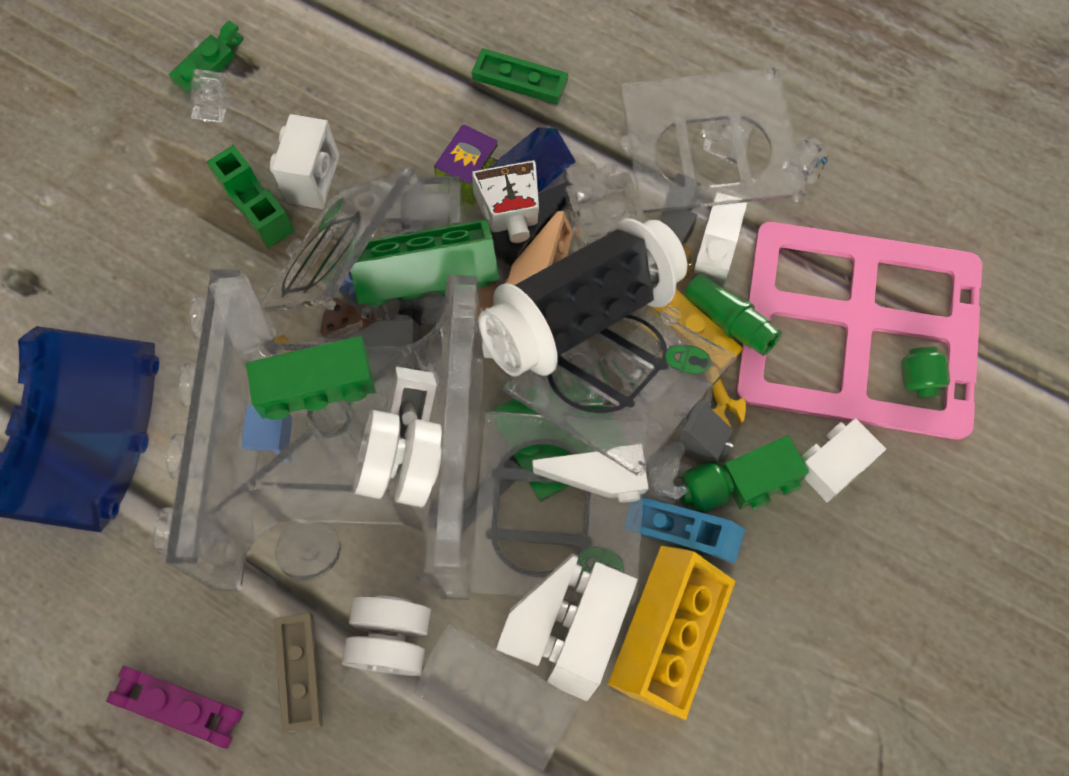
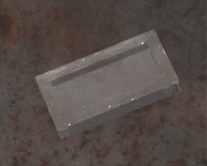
(241, 314)

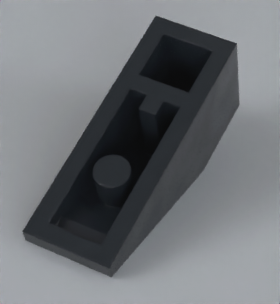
(549, 203)

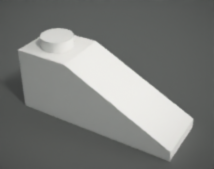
(719, 242)
(593, 474)

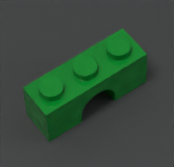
(249, 196)

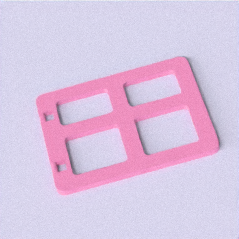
(862, 317)

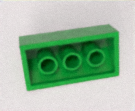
(422, 260)

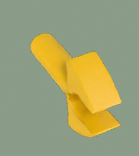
(723, 401)

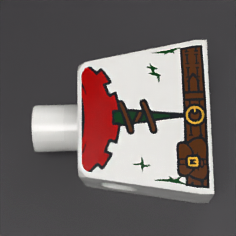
(508, 198)

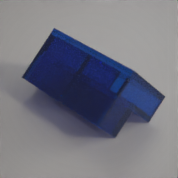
(546, 149)

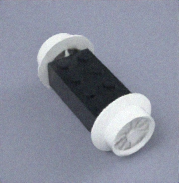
(582, 295)

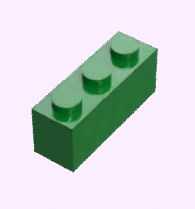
(310, 378)

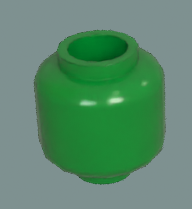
(925, 371)
(707, 486)

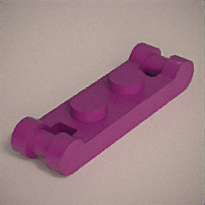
(175, 707)

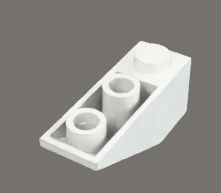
(532, 618)

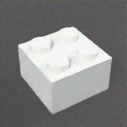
(305, 161)

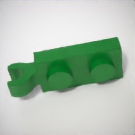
(210, 55)

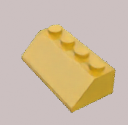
(672, 631)

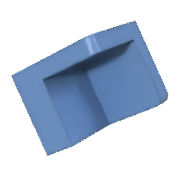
(265, 433)

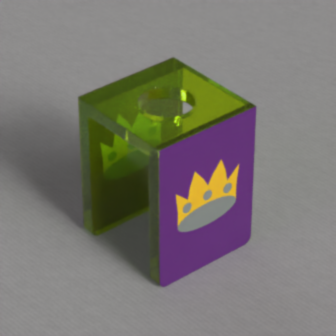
(464, 154)

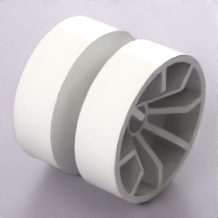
(411, 459)
(388, 624)

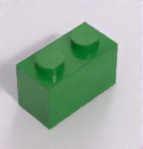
(766, 472)

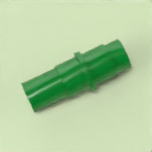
(733, 314)

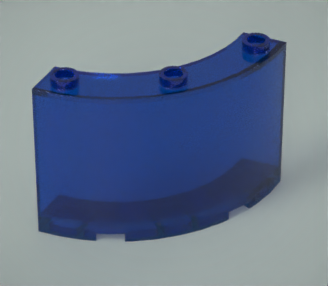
(76, 427)

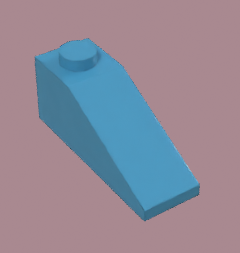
(692, 530)

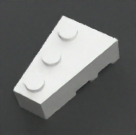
(591, 631)

